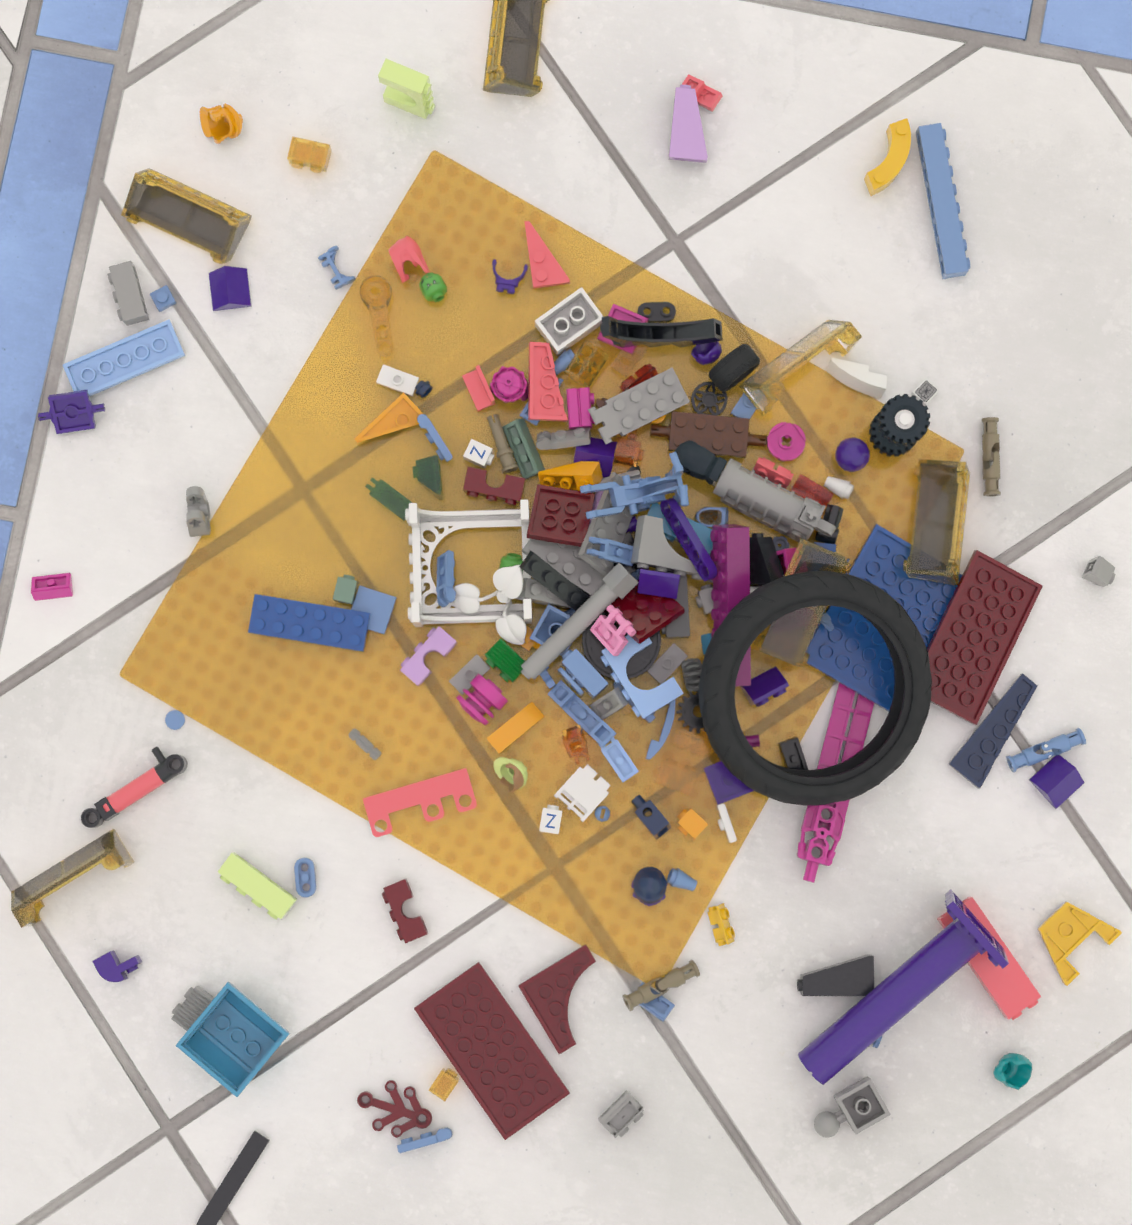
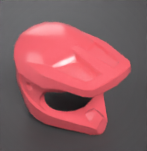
(405, 250)

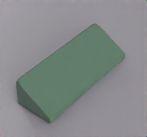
(524, 448)

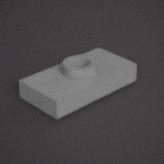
(667, 663)
(468, 672)

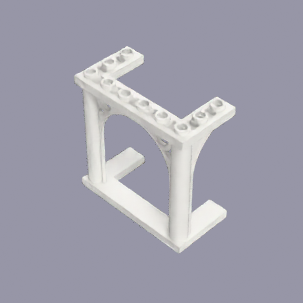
(424, 520)

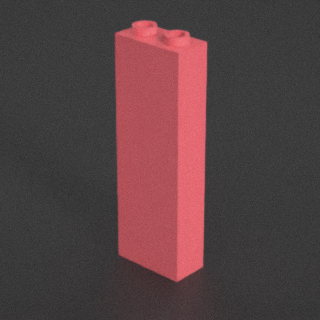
(1007, 986)

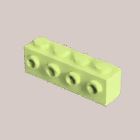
(256, 885)

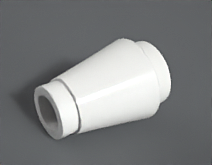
(839, 487)

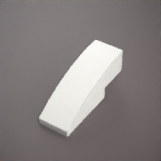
(857, 377)

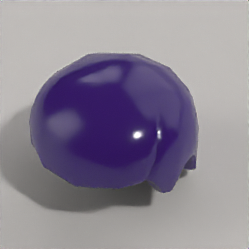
(707, 353)

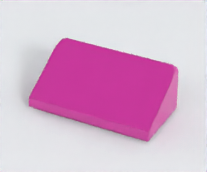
(51, 586)

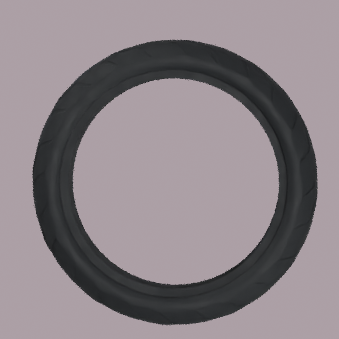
(886, 749)

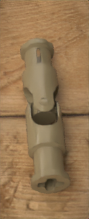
(991, 449)
(673, 979)

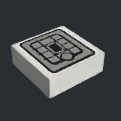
(925, 391)

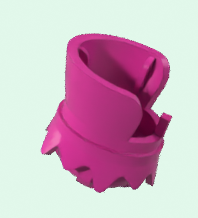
(509, 385)

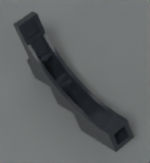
(661, 334)

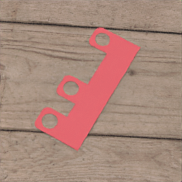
(423, 793)

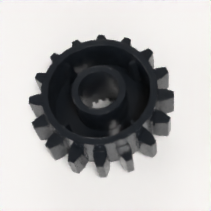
(687, 713)

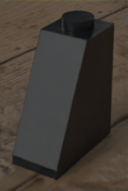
(763, 560)

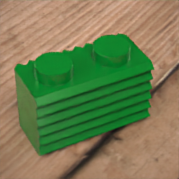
(506, 660)

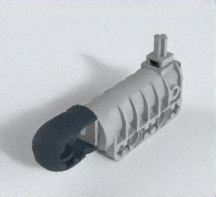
(754, 494)

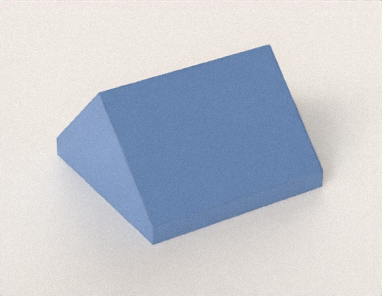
(548, 624)

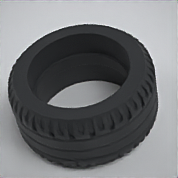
(734, 367)

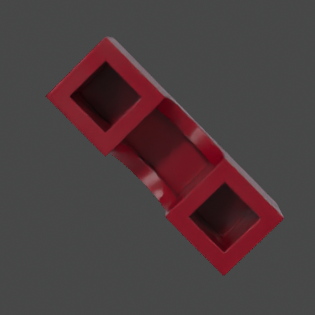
(510, 491)
(409, 928)

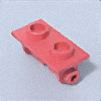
(765, 469)

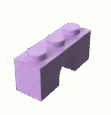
(437, 641)

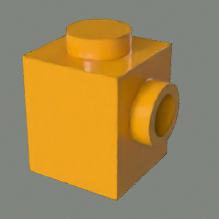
(690, 823)

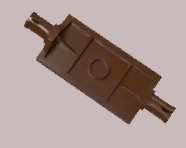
(716, 433)

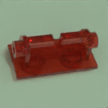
(643, 374)
(807, 488)

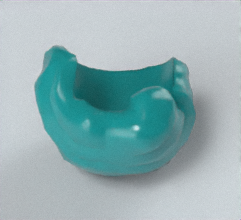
(1013, 1070)

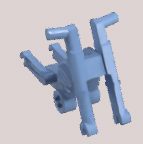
(641, 492)

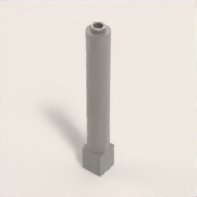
(617, 584)

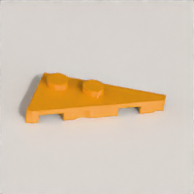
(397, 416)

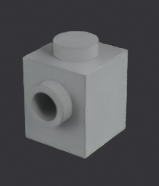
(704, 599)

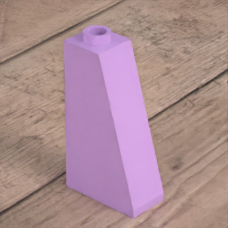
(687, 134)

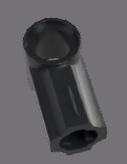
(832, 515)

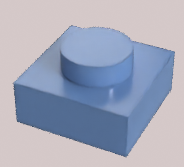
(163, 298)

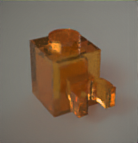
(629, 450)
(575, 743)

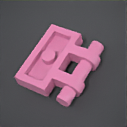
(607, 632)

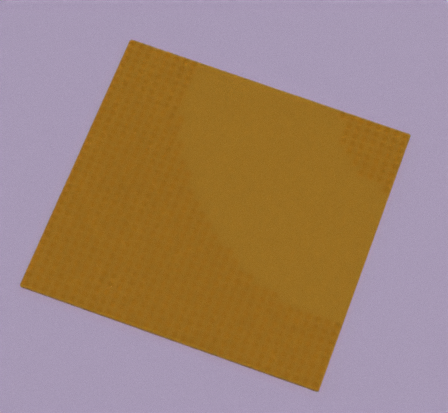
(307, 518)

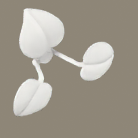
(509, 585)

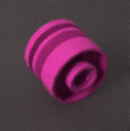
(482, 699)

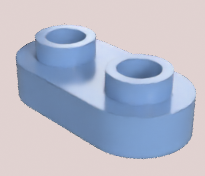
(303, 877)

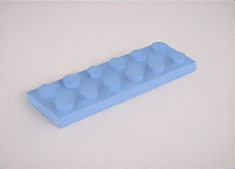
(124, 359)

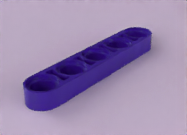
(684, 532)

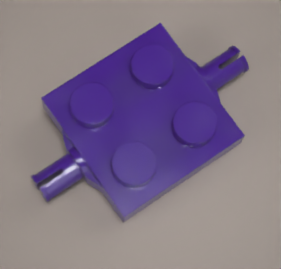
(71, 411)

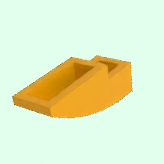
(515, 727)

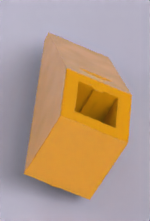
(572, 475)

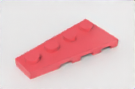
(543, 386)

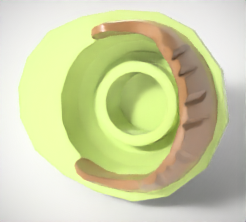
(511, 772)

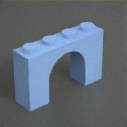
(644, 701)

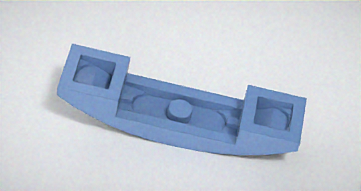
(581, 714)
(654, 745)

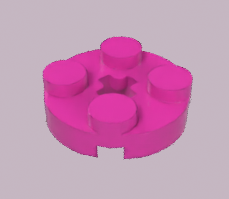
(790, 431)

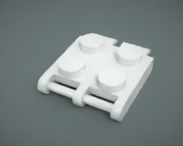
(583, 791)

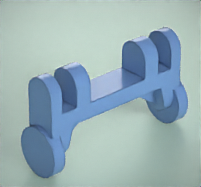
(330, 255)

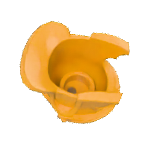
(220, 122)

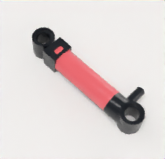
(135, 790)

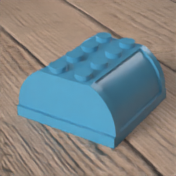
(232, 1039)

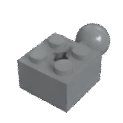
(859, 1119)

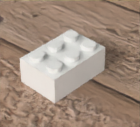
(569, 321)

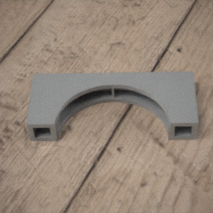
(654, 551)

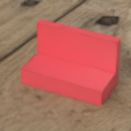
(479, 389)

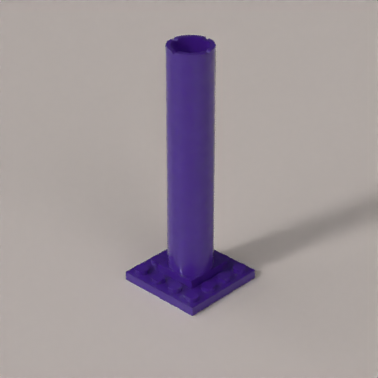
(902, 991)

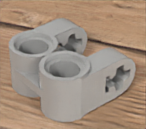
(198, 512)

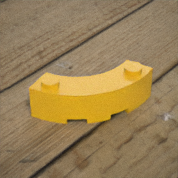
(898, 149)

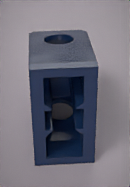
(656, 823)

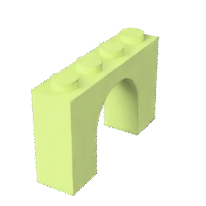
(406, 89)

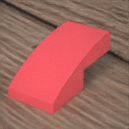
(705, 95)

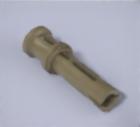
(504, 452)

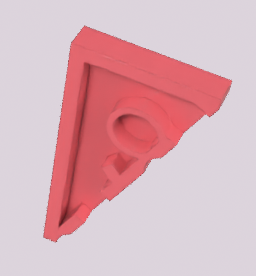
(543, 265)

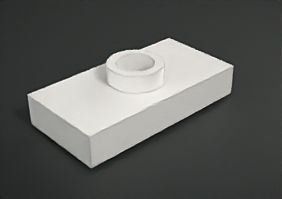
(397, 380)
(725, 823)

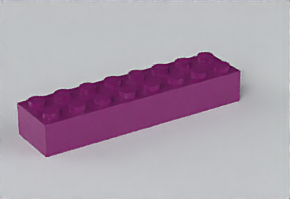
(732, 581)

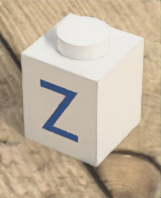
(478, 454)
(550, 819)

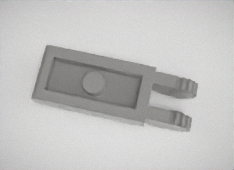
(563, 439)

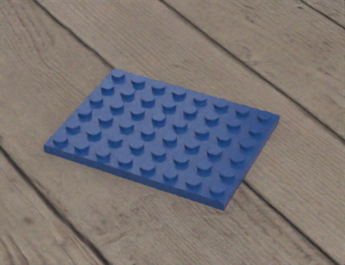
(854, 648)

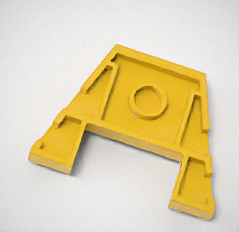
(1066, 931)

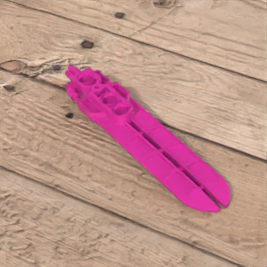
(829, 757)

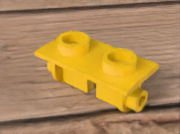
(724, 933)

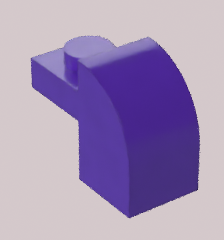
(112, 970)

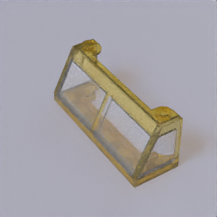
(765, 386)

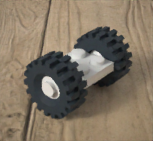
(899, 425)

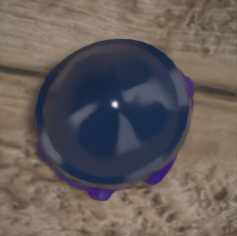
(649, 886)

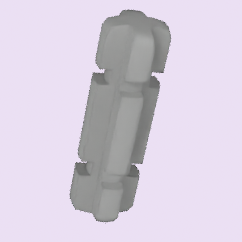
(364, 744)

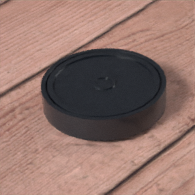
(636, 665)

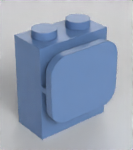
(581, 674)

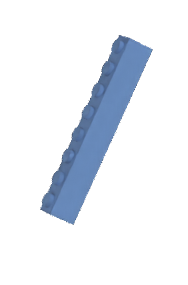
(942, 201)

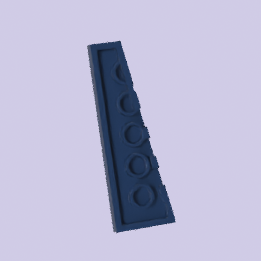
(985, 744)

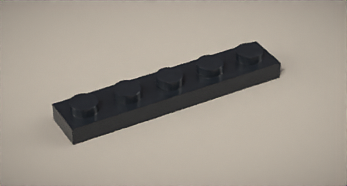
(553, 581)

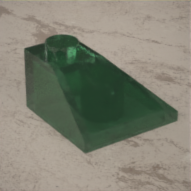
(429, 475)

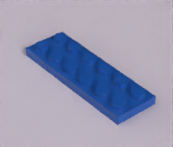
(309, 622)

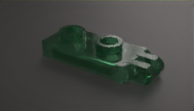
(389, 497)

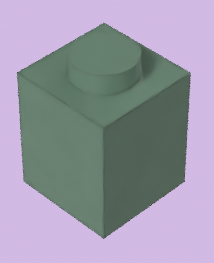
(345, 589)

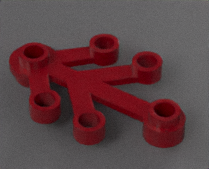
(397, 1110)

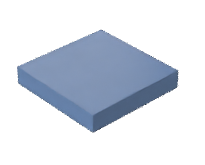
(376, 603)

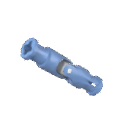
(1048, 749)

